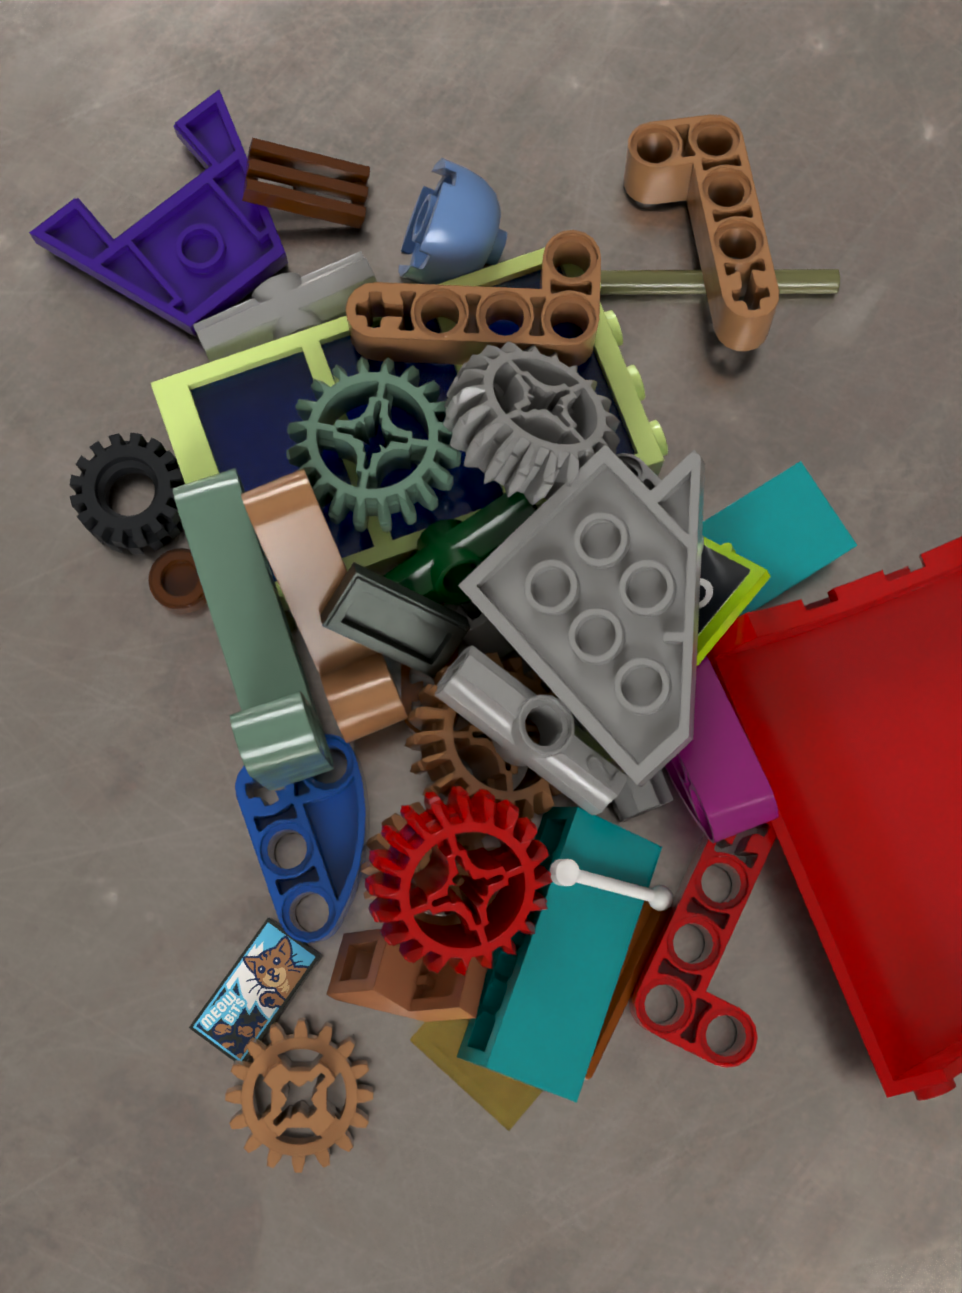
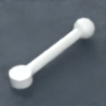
(567, 873)

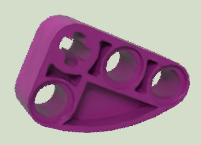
(718, 768)

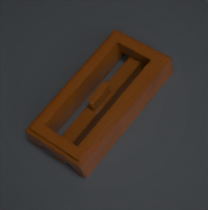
(308, 175)

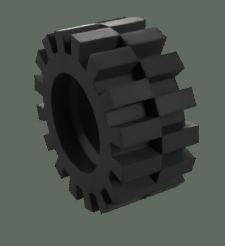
(104, 469)

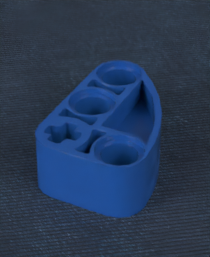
(335, 828)

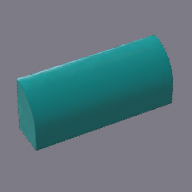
(783, 529)
(551, 998)

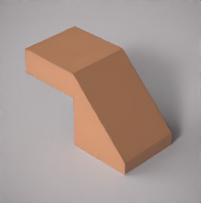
(380, 978)

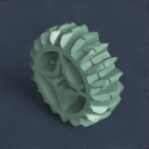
(346, 437)

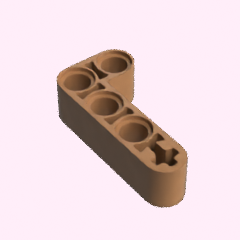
(710, 168)
(477, 307)
(308, 573)

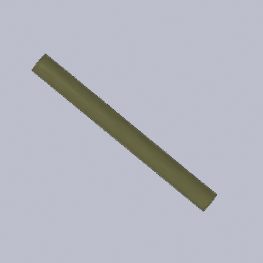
(691, 281)

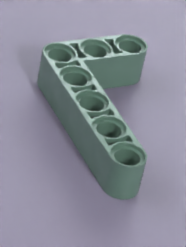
(278, 719)

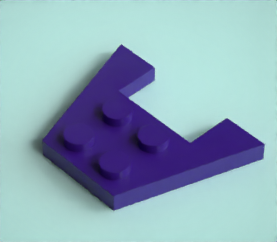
(193, 249)

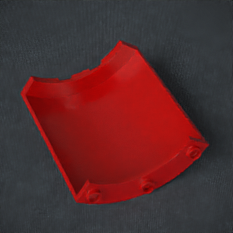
(864, 755)

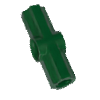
(456, 548)

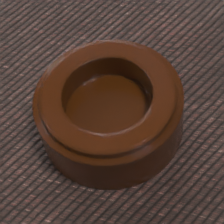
(176, 582)

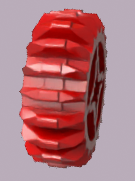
(510, 868)

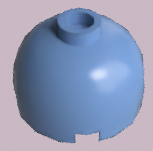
(453, 227)

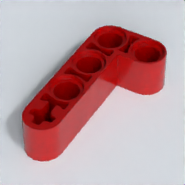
(716, 922)

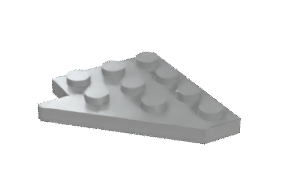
(608, 604)

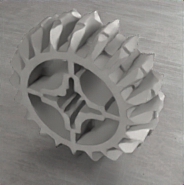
(527, 419)

